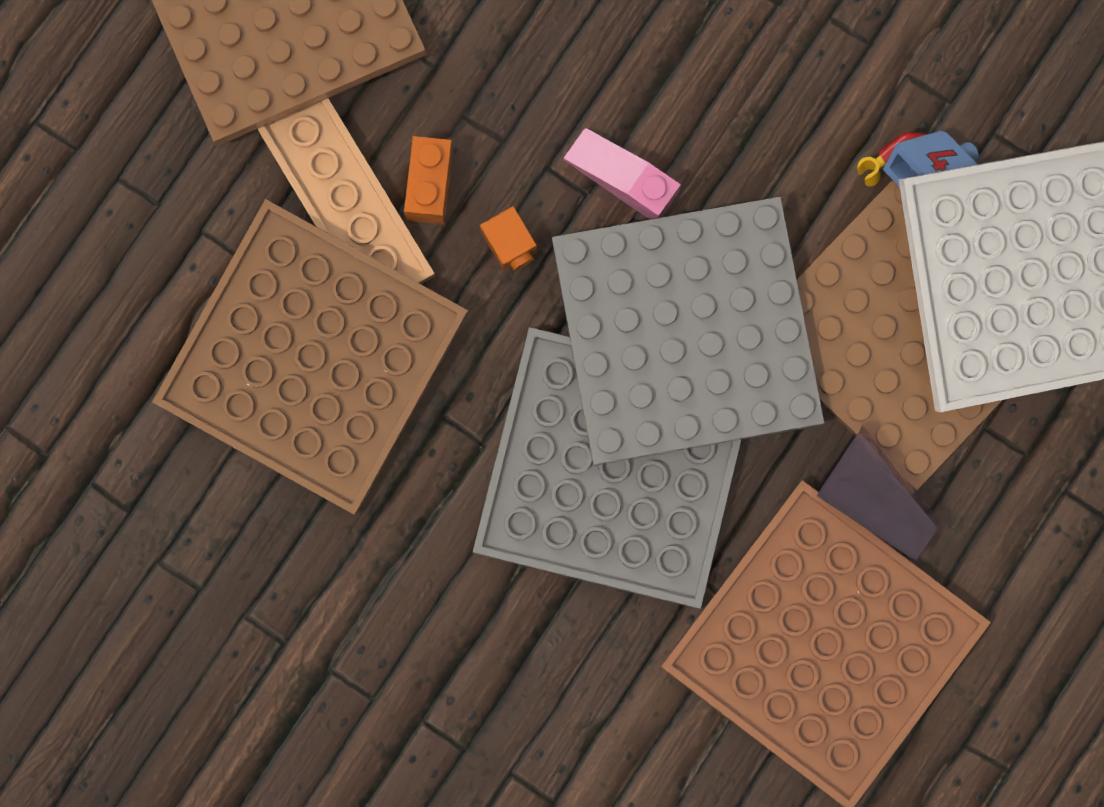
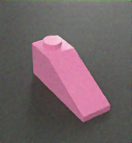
(623, 174)

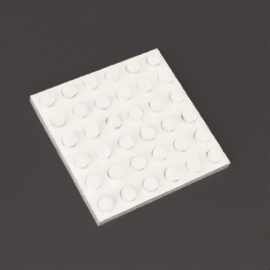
(1009, 274)

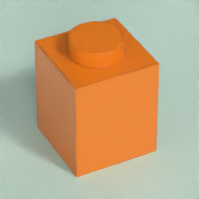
(509, 240)

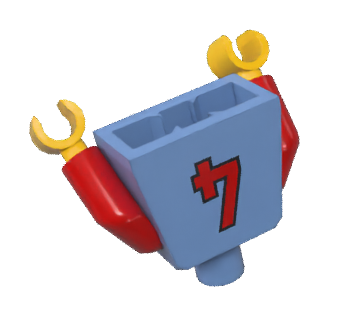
(917, 155)

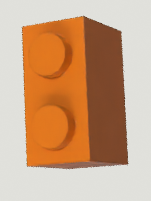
(428, 180)

